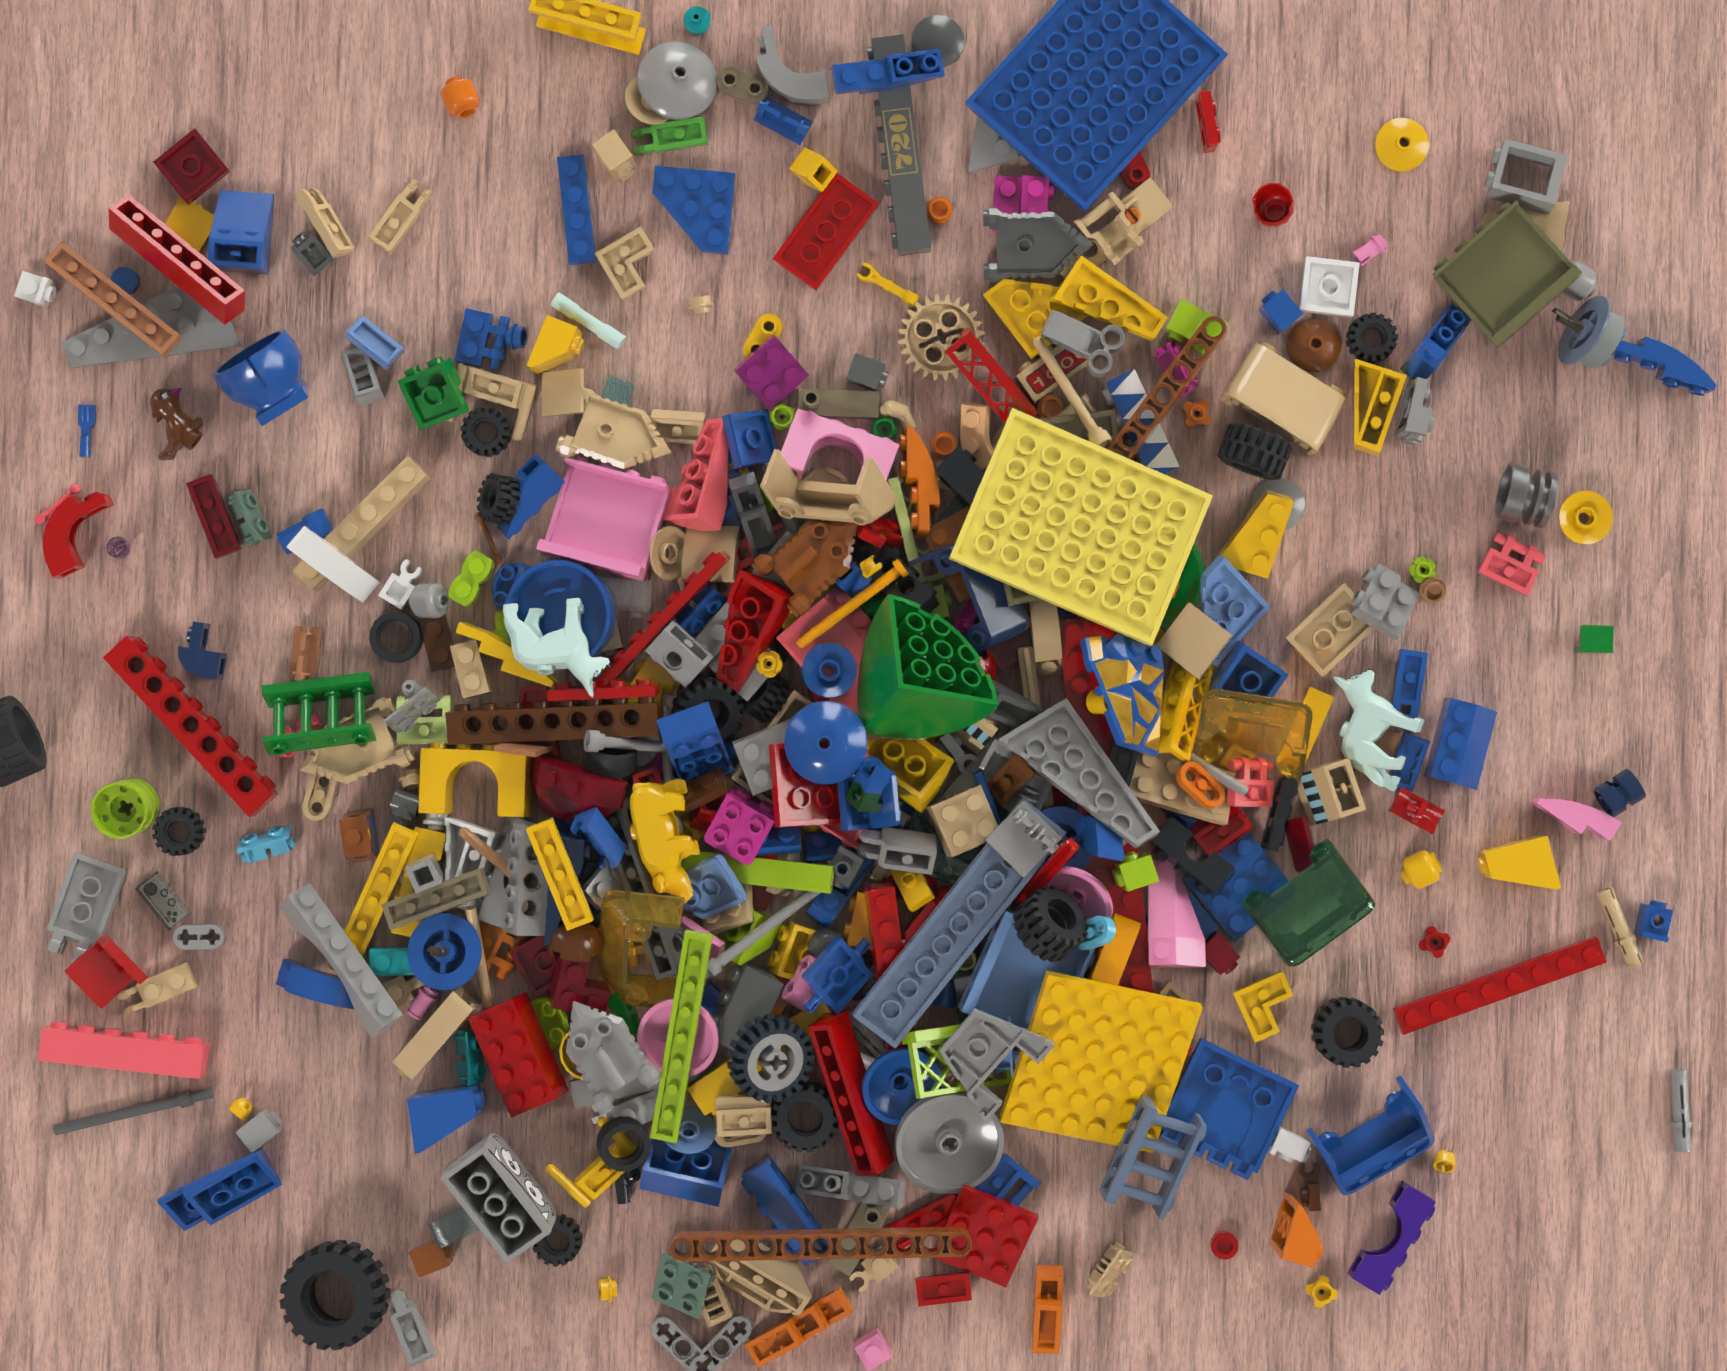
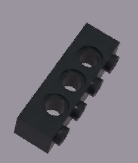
(923, 592)

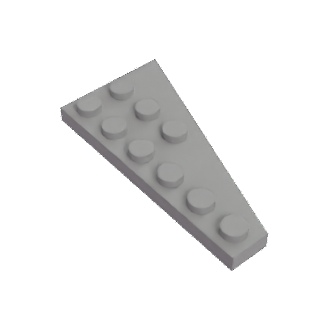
(115, 343)
(1071, 759)

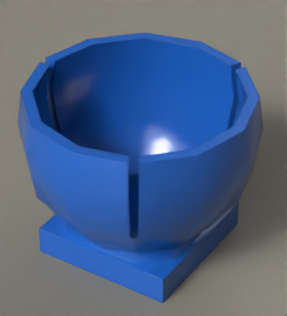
(265, 376)

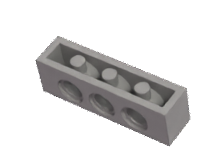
(533, 920)

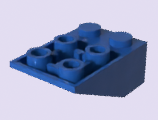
(242, 232)
(694, 742)

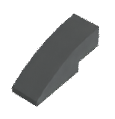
(753, 513)
(1013, 707)

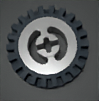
(765, 1040)

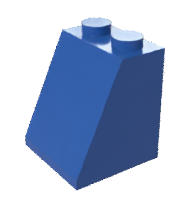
(442, 1111)

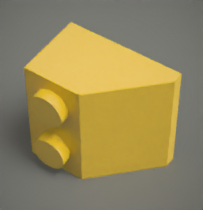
(555, 345)

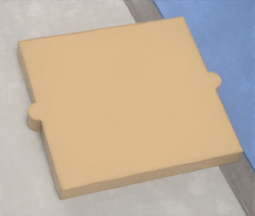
(562, 392)

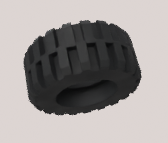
(304, 1309)

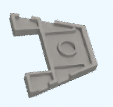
(980, 1047)

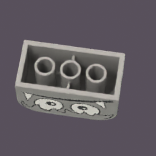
(500, 1196)

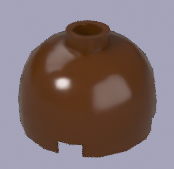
(576, 943)

